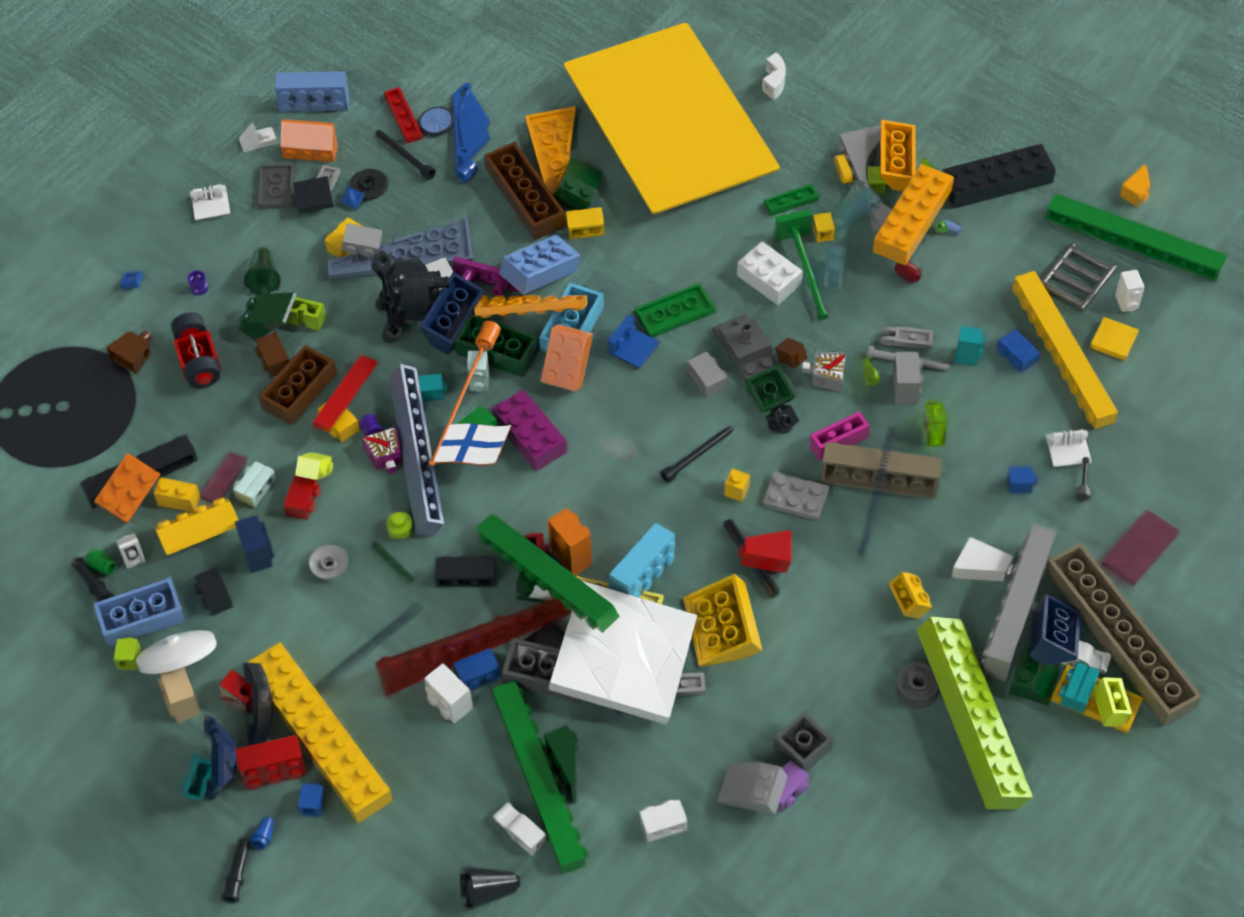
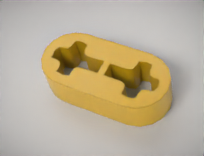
(843, 169)

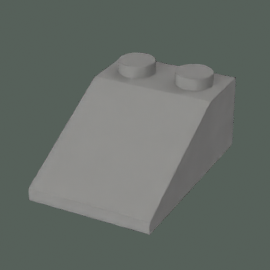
(753, 786)

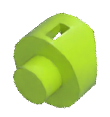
(400, 525)

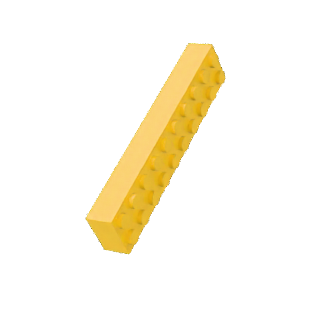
(323, 735)

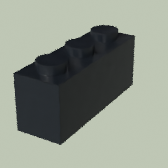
(465, 571)

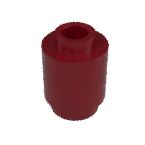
(909, 273)

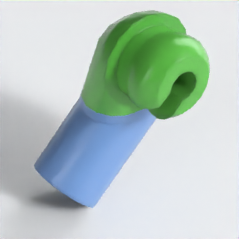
(946, 226)

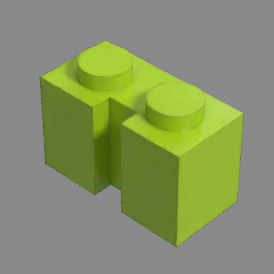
(307, 312)

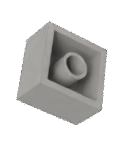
(907, 378)

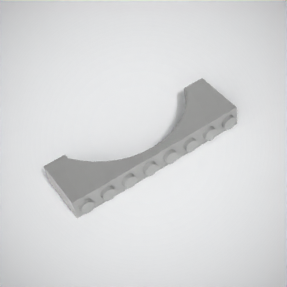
(859, 150)

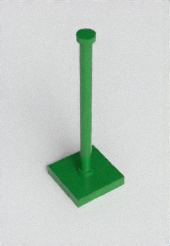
(794, 226)

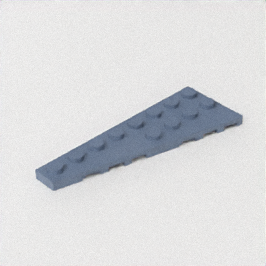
(429, 246)

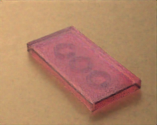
(1140, 547)

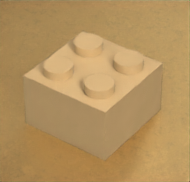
(179, 694)

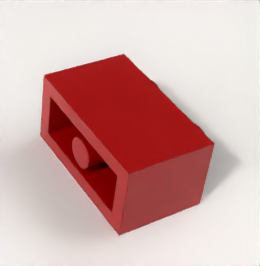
(301, 497)

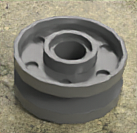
(917, 696)

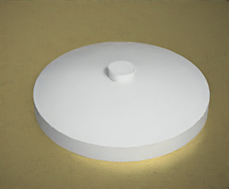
(176, 651)

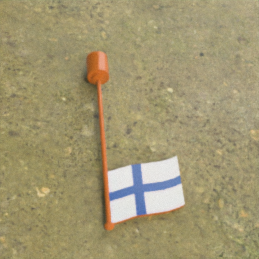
(472, 442)

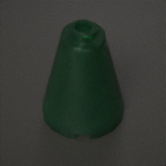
(262, 273)

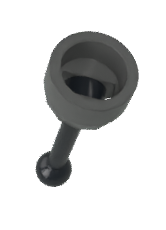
(1083, 492)

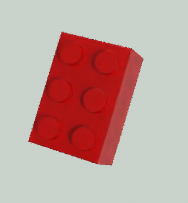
(271, 762)

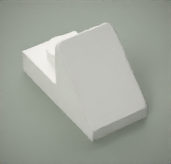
(254, 139)

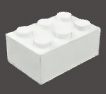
(769, 273)

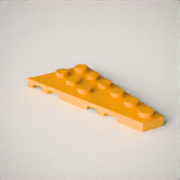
(552, 140)
(525, 303)

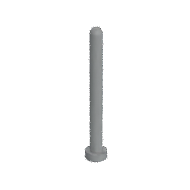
(891, 356)

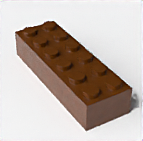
(525, 190)

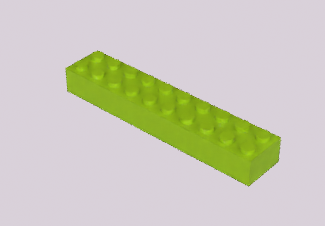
(974, 714)

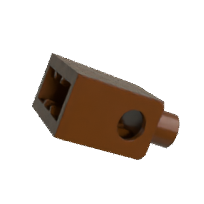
(131, 350)

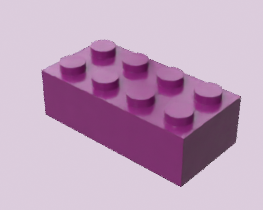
(530, 430)

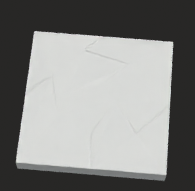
(631, 663)

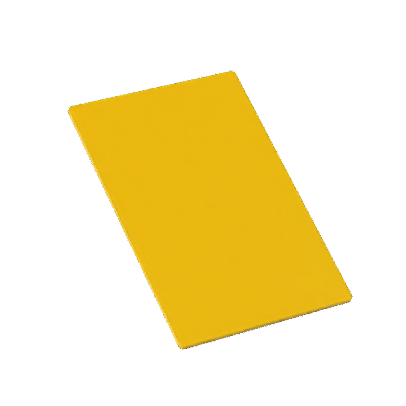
(670, 117)

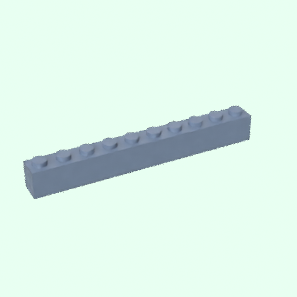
(416, 450)

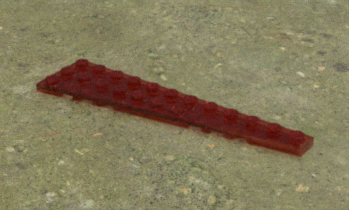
(415, 664)

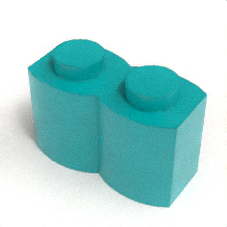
(194, 781)

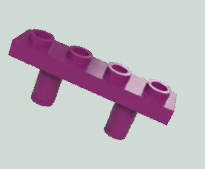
(482, 273)

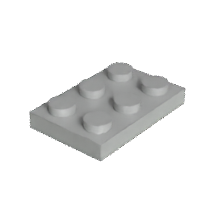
(796, 496)

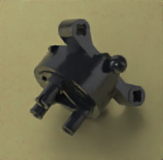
(404, 292)

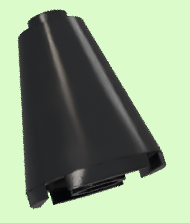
(486, 885)

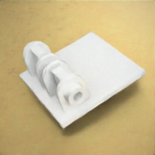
(210, 202)
(1068, 447)

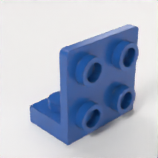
(631, 344)

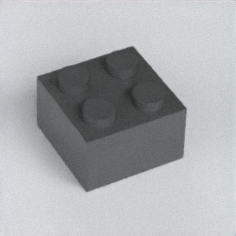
(803, 742)

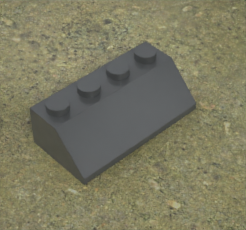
(532, 667)

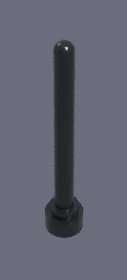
(426, 171)
(669, 473)

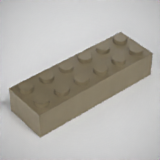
(859, 467)

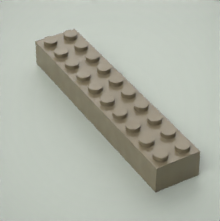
(1123, 634)

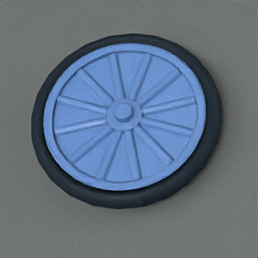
(436, 121)

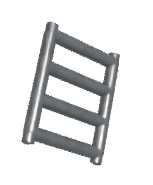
(1091, 292)

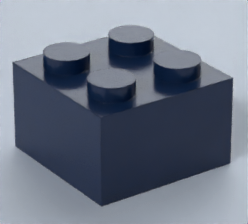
(255, 543)

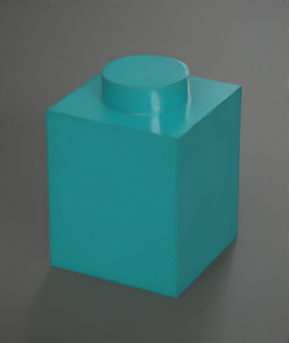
(432, 387)

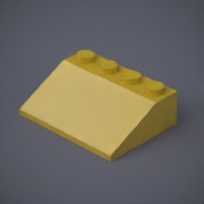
(724, 622)

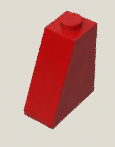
(767, 551)

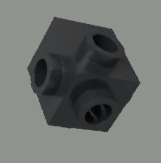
(781, 419)

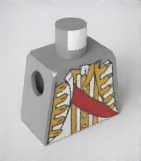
(827, 370)

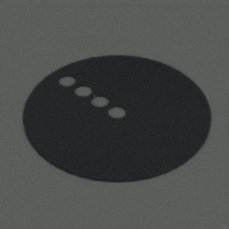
(99, 409)

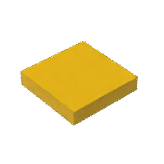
(1114, 338)

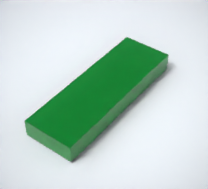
(791, 199)

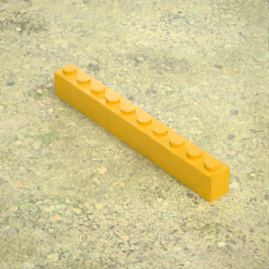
(1064, 350)

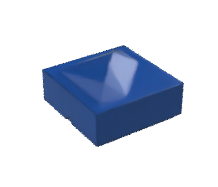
(352, 198)
(131, 280)

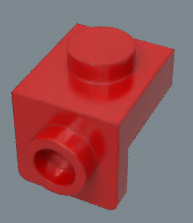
(538, 540)

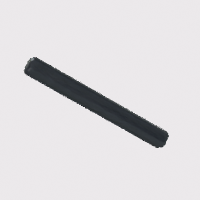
(761, 574)

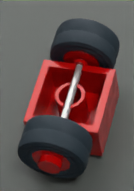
(195, 350)

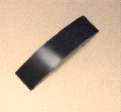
(261, 703)

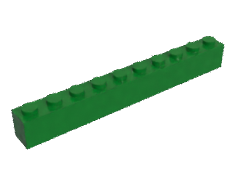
(1136, 237)
(547, 573)
(539, 777)

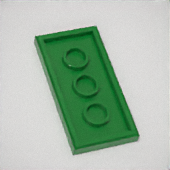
(674, 310)

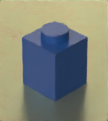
(1021, 480)
(311, 800)

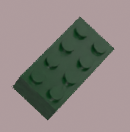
(511, 352)

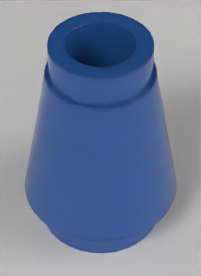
(262, 835)

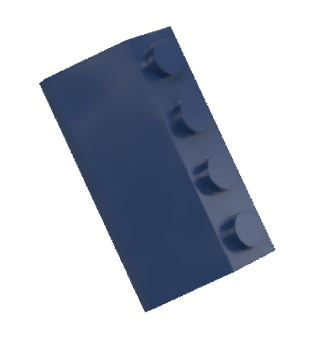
(450, 312)
(1054, 632)

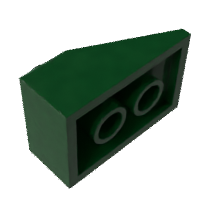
(577, 184)
(266, 313)
(562, 750)

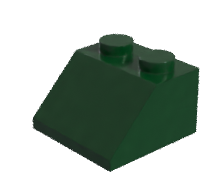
(1034, 679)

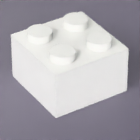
(448, 694)

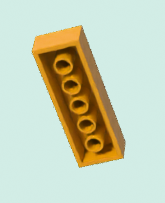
(913, 214)

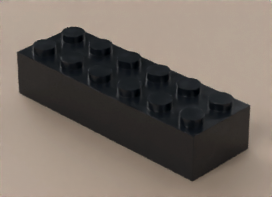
(1000, 175)

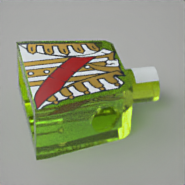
(934, 414)

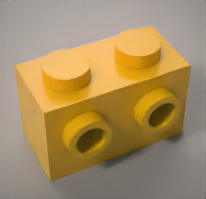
(910, 595)

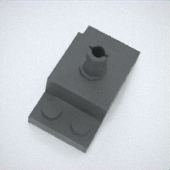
(745, 345)

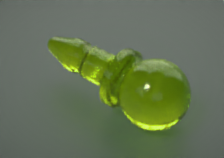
(871, 376)

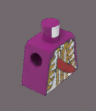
(383, 449)

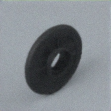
(370, 175)

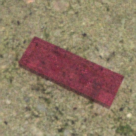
(224, 477)

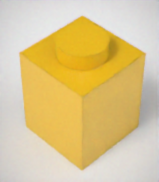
(823, 227)
(737, 485)

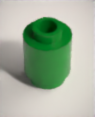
(101, 562)

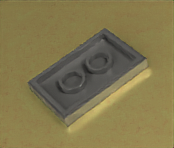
(276, 186)

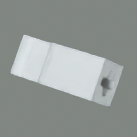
(1091, 658)
(520, 829)

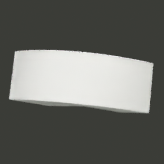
(775, 81)

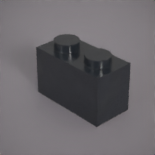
(213, 591)

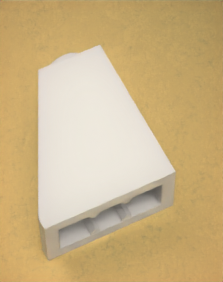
(982, 562)

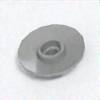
(328, 555)

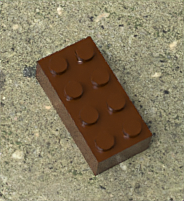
(298, 385)

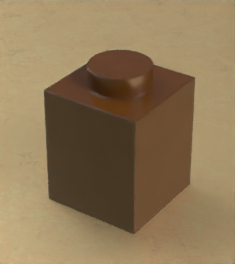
(791, 352)

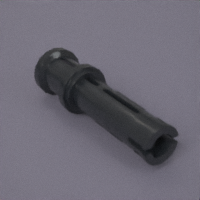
(96, 586)
(235, 878)

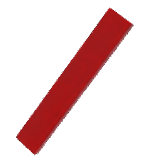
(345, 394)

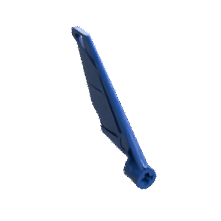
(469, 132)

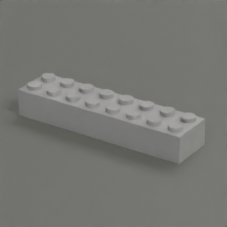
(1017, 602)

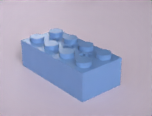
(312, 91)
(539, 264)
(139, 612)

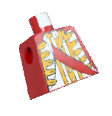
(236, 692)

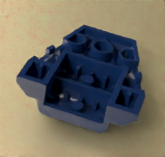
(222, 757)

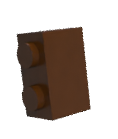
(272, 354)

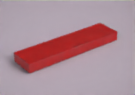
(403, 115)

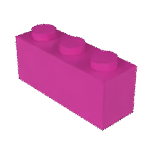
(845, 432)

